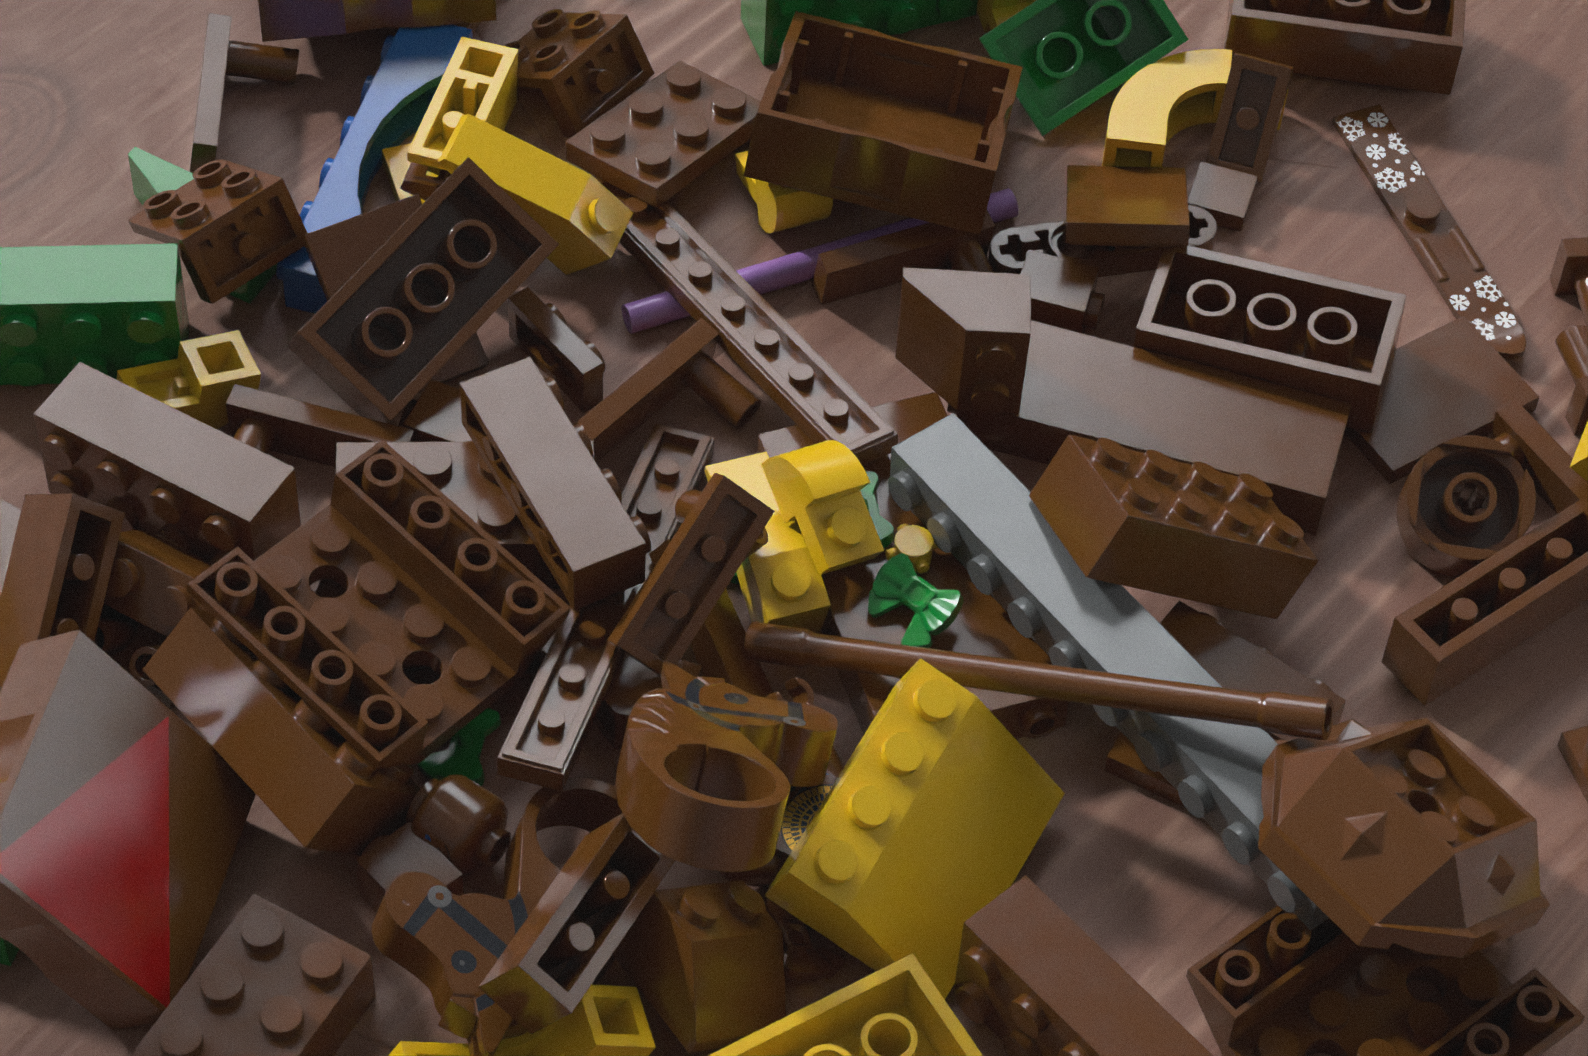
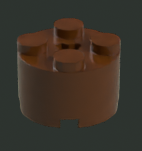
(1496, 491)

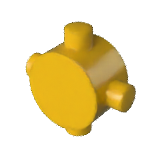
(916, 544)

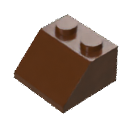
(966, 335)
(708, 962)

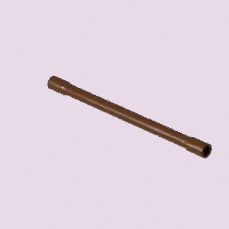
(1269, 711)

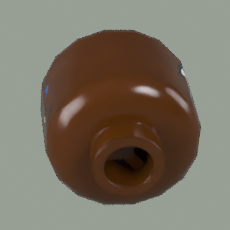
(461, 822)

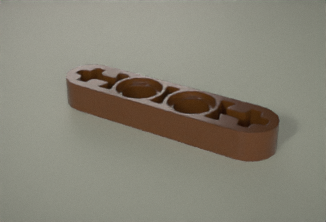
(1109, 259)

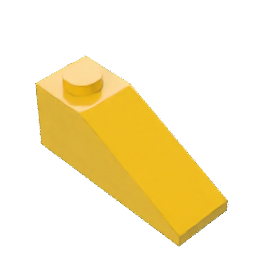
(476, 82)
(554, 193)
(781, 576)

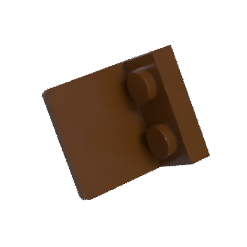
(581, 64)
(226, 225)

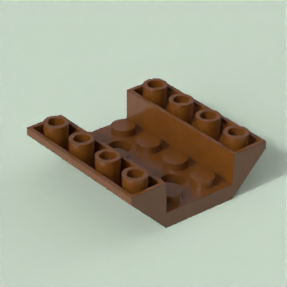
(417, 592)
(1319, 992)

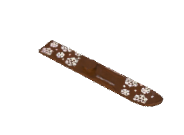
(1430, 228)

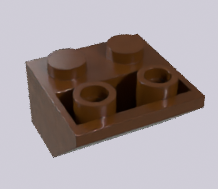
(146, 601)

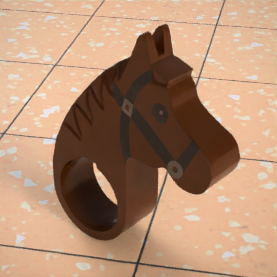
(714, 769)
(458, 939)

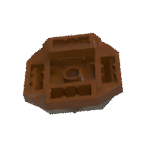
(1401, 838)

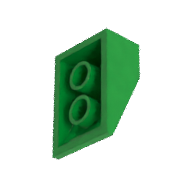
(1080, 51)

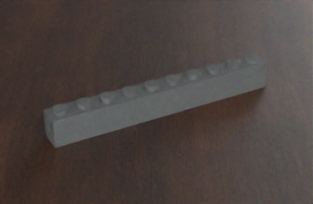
(1088, 624)

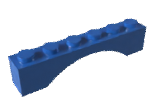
(388, 114)

